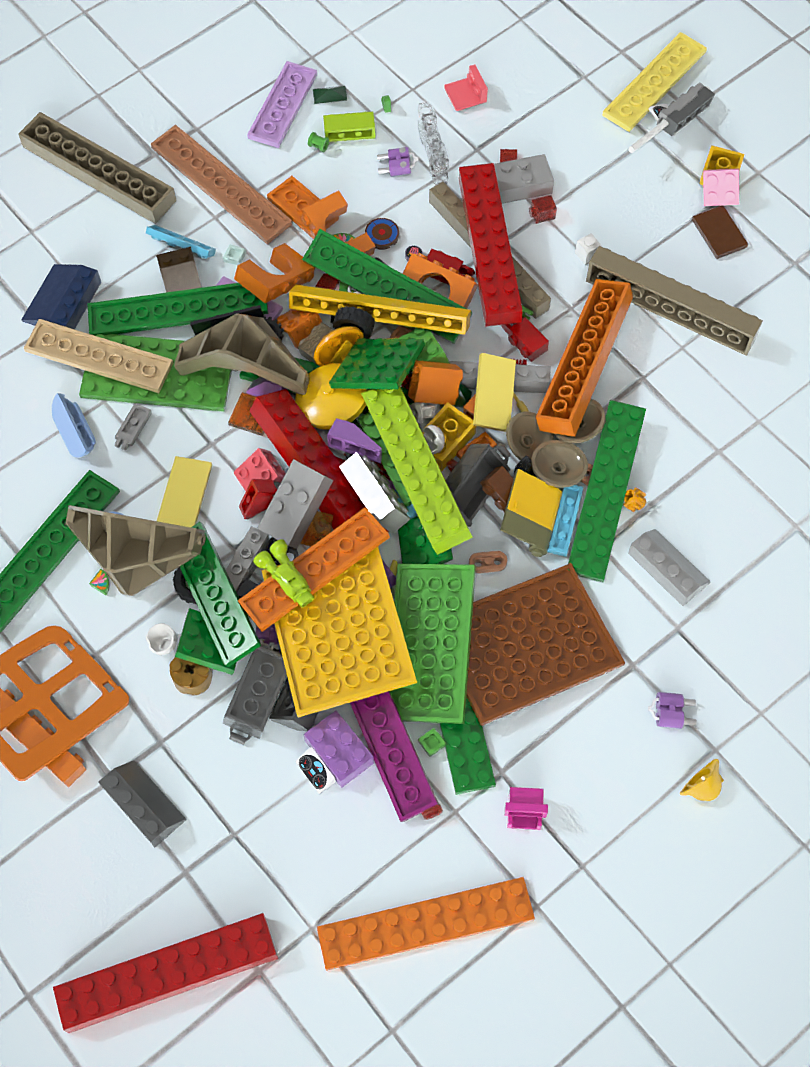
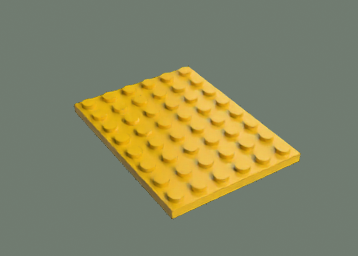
(345, 640)

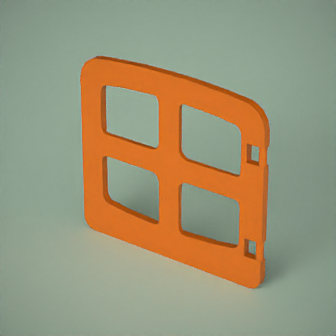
(38, 696)

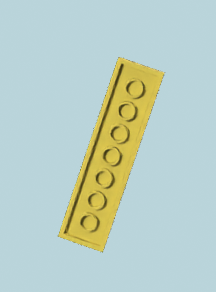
(654, 81)

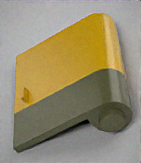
(531, 512)

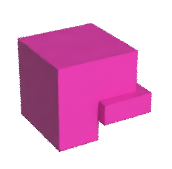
(525, 808)

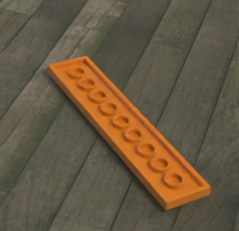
(425, 923)

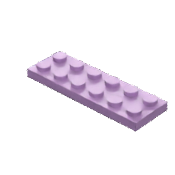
(282, 104)

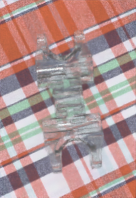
(432, 143)

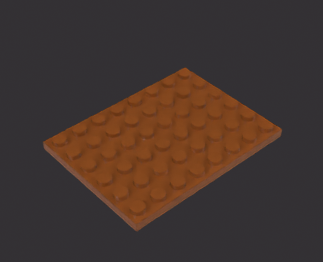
(535, 644)

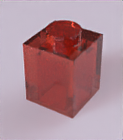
(543, 209)

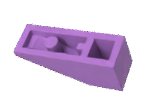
(350, 439)

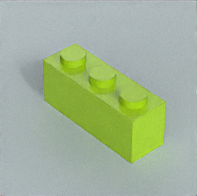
(349, 126)

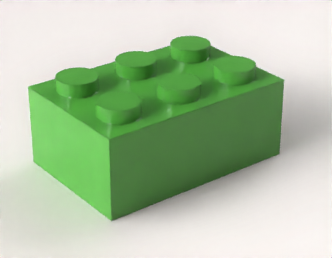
(432, 350)

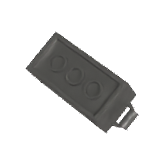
(469, 472)
(255, 694)

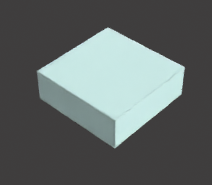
(234, 255)

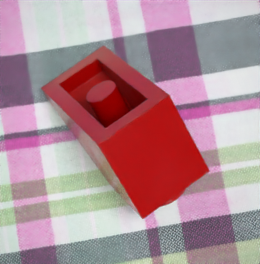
(257, 497)

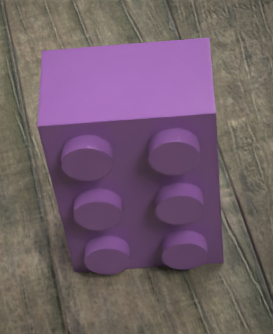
(339, 748)

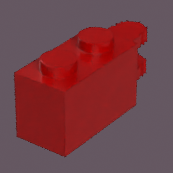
(448, 262)
(527, 339)

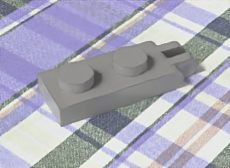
(132, 426)

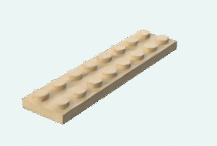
(98, 355)

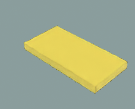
(494, 392)
(184, 492)

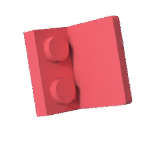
(467, 91)
(259, 466)

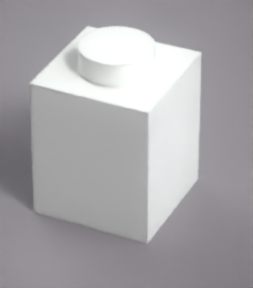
(586, 248)

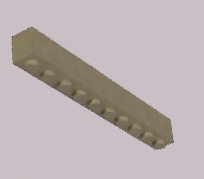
(452, 210)

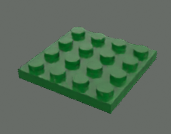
(377, 363)

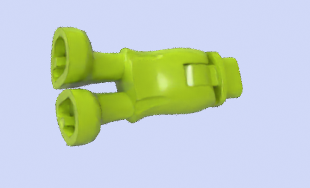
(286, 574)

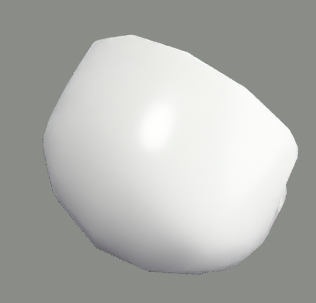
(434, 438)
(161, 639)

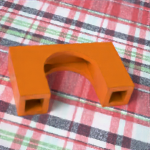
(325, 210)
(268, 285)
(461, 288)

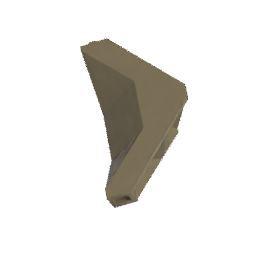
(243, 345)
(132, 548)

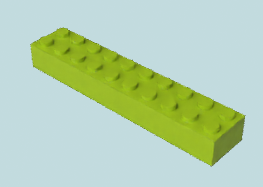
(417, 468)

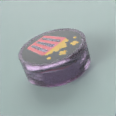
(412, 249)

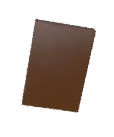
(719, 232)

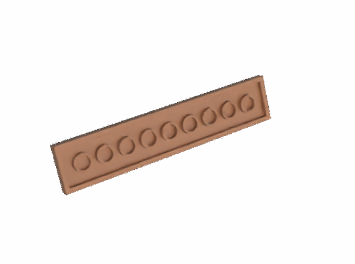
(221, 184)

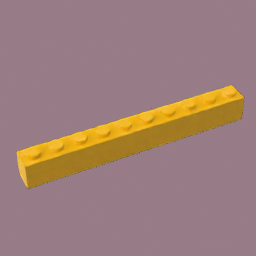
(382, 309)

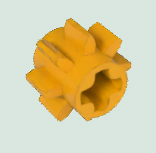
(634, 499)

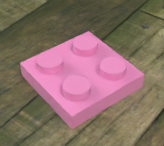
(721, 187)

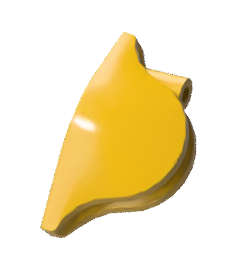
(705, 784)

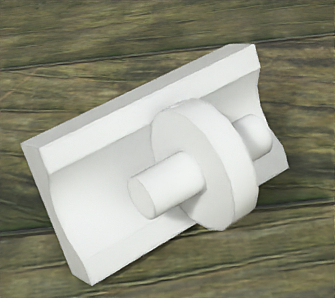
(423, 411)

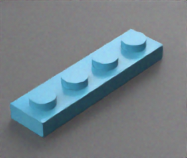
(174, 239)
(565, 520)

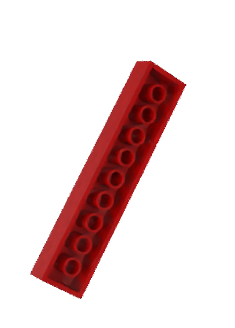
(490, 245)
(299, 440)
(164, 973)

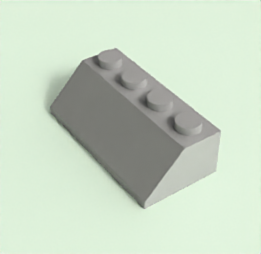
(668, 566)

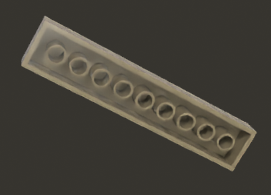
(97, 167)
(677, 301)

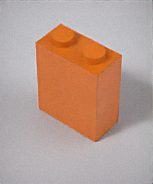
(435, 382)

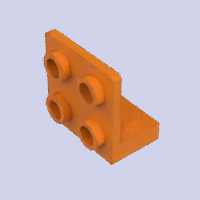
(298, 324)

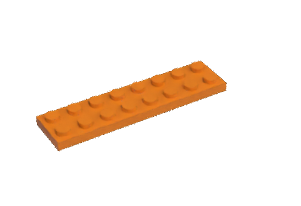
(318, 566)

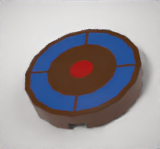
(383, 233)

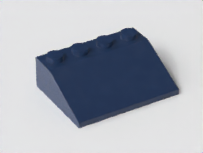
(63, 295)

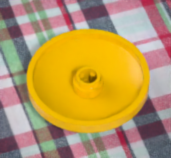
(325, 403)

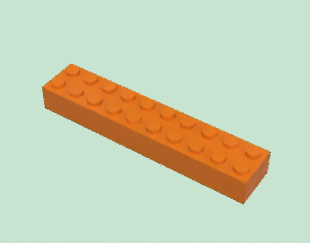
(584, 358)

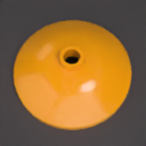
(333, 341)

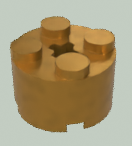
(190, 683)

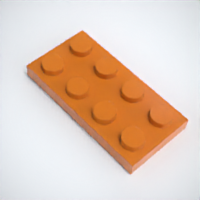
(291, 199)

